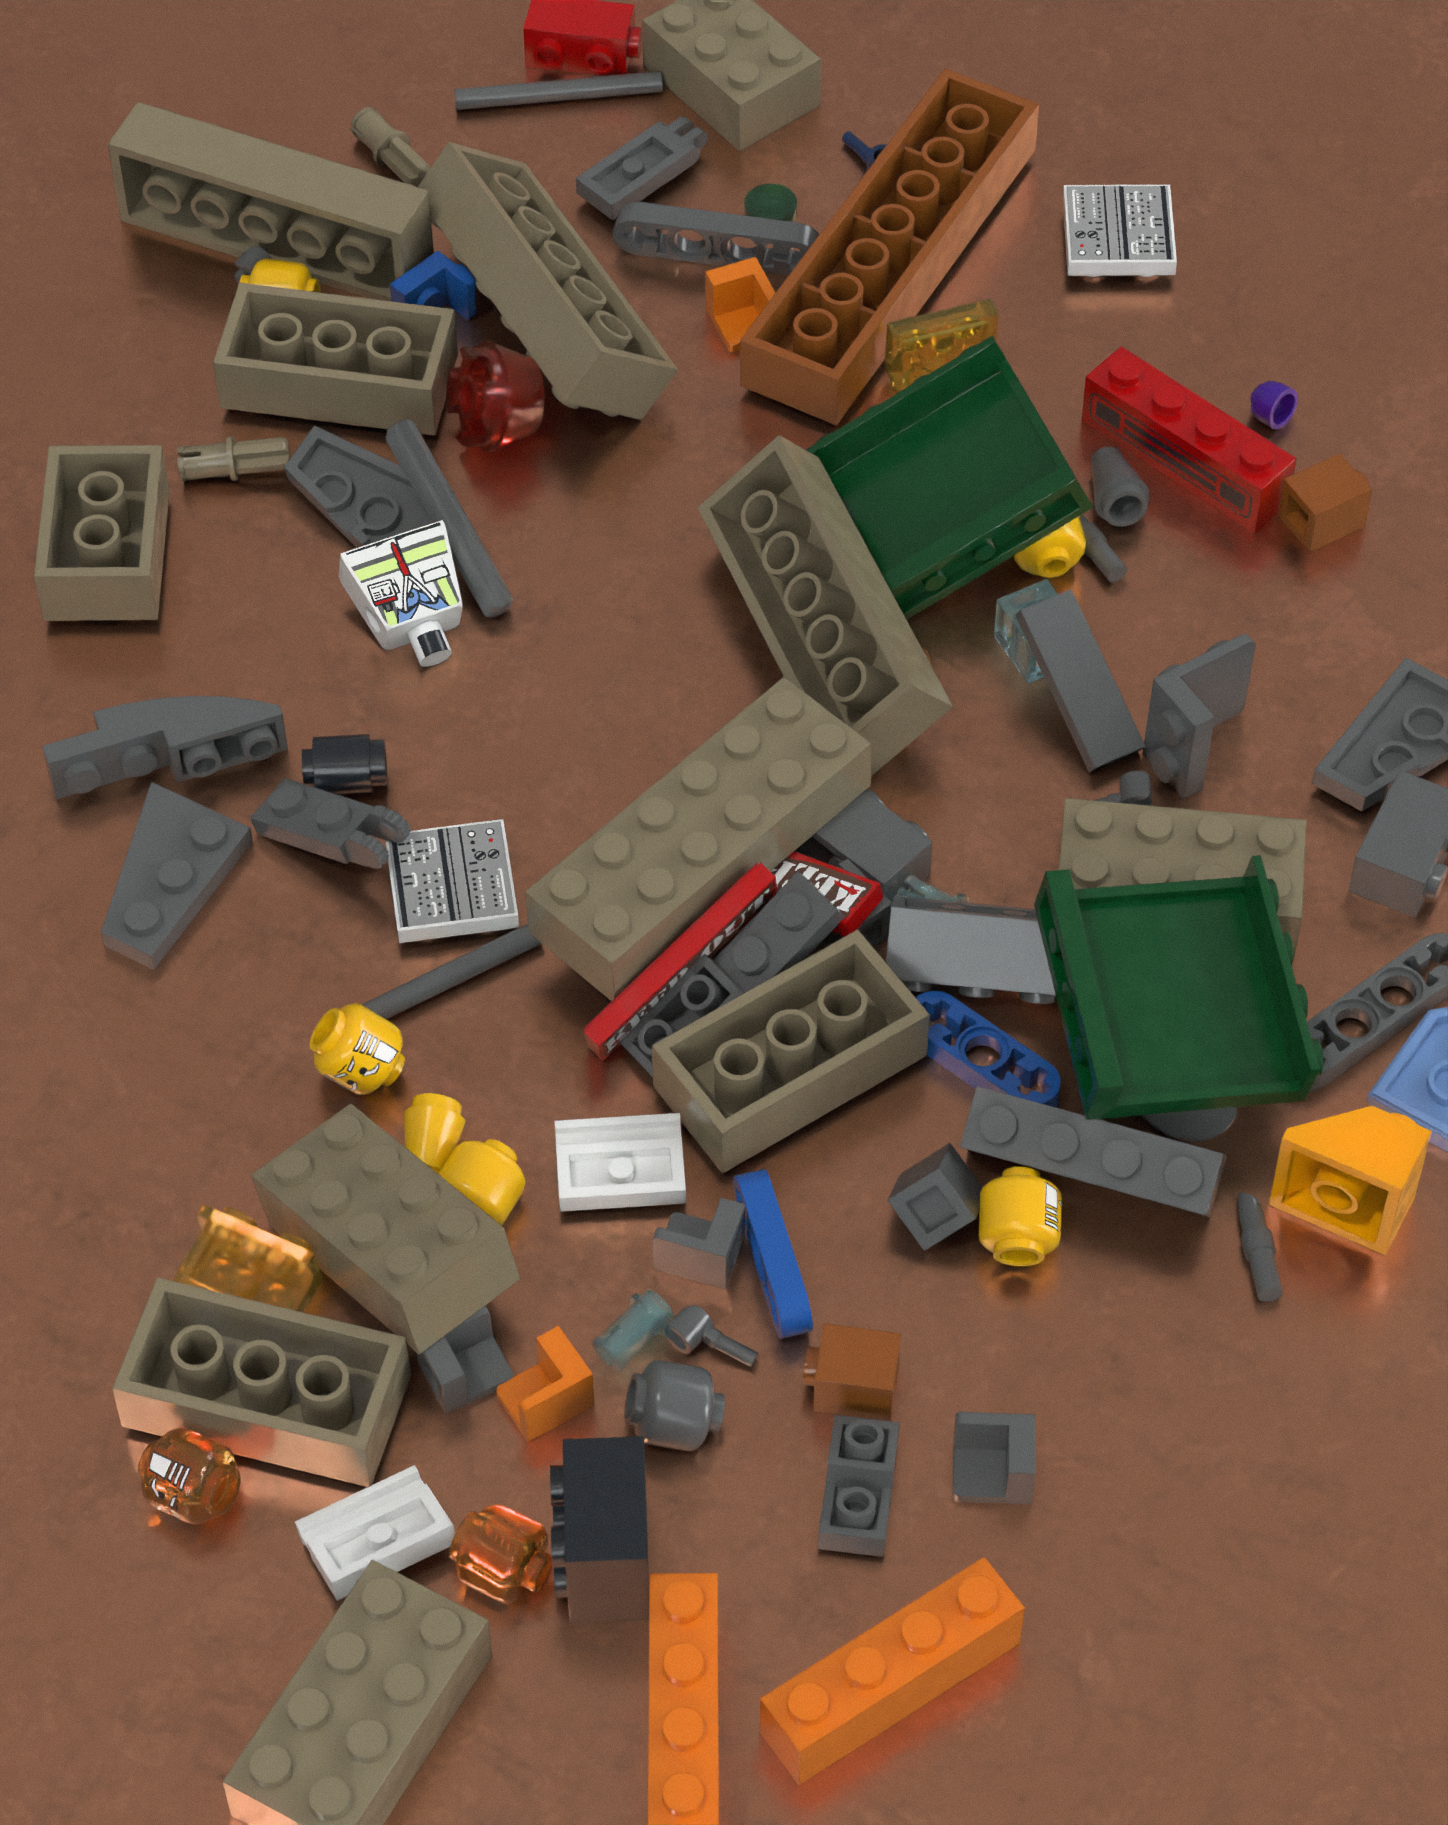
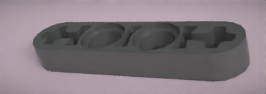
(717, 232)
(1381, 1017)

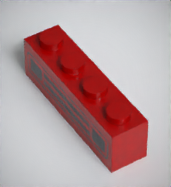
(1186, 439)

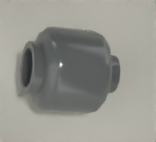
(673, 1405)

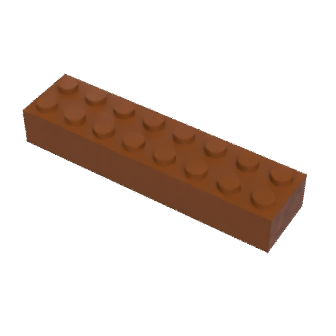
(888, 245)

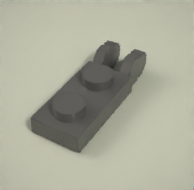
(329, 824)

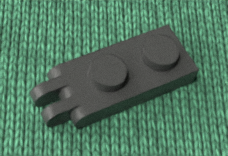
(641, 165)

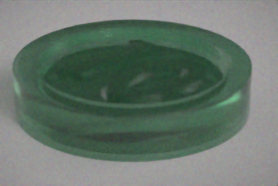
(771, 202)

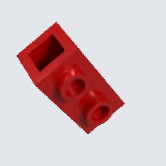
(581, 36)

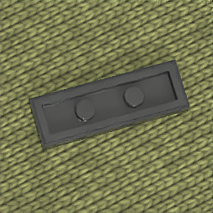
(1080, 680)

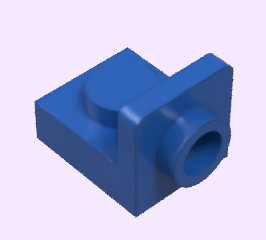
(437, 284)

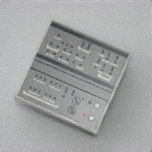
(1119, 230)
(452, 881)

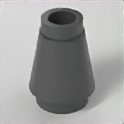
(1118, 489)

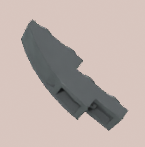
(180, 732)
(769, 944)

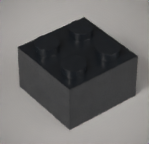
(601, 1529)

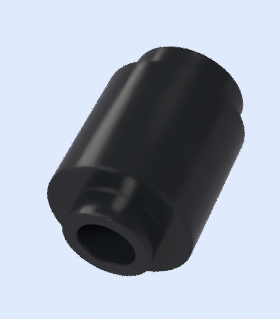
(345, 764)

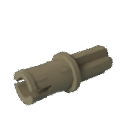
(389, 146)
(232, 458)

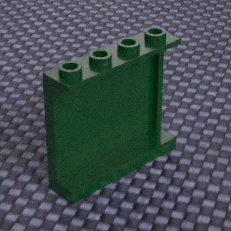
(951, 477)
(1177, 994)

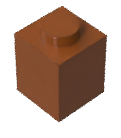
(1325, 502)
(854, 1371)

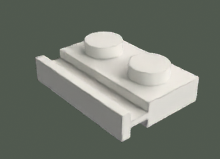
(620, 1162)
(386, 1522)

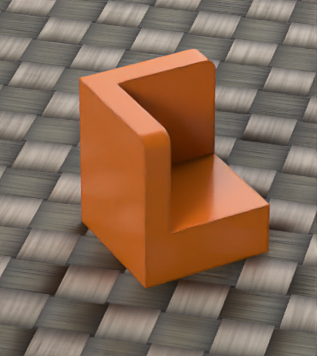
(736, 298)
(549, 1390)

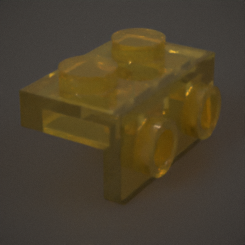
(933, 339)
(249, 1262)

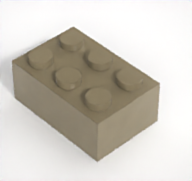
(732, 66)
(102, 533)

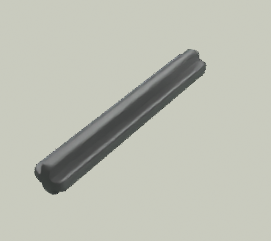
(443, 505)

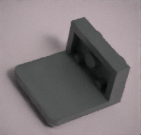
(1188, 704)

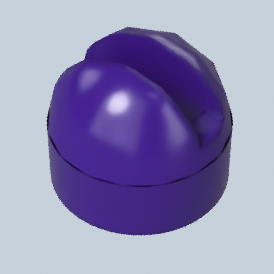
(1273, 403)

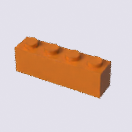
(891, 1670)
(683, 1699)

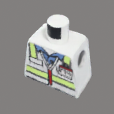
(406, 590)

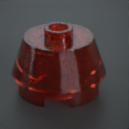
(495, 396)

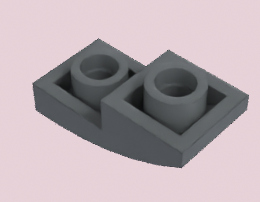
(858, 1486)

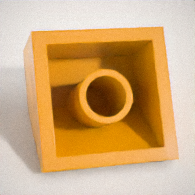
(1352, 1174)

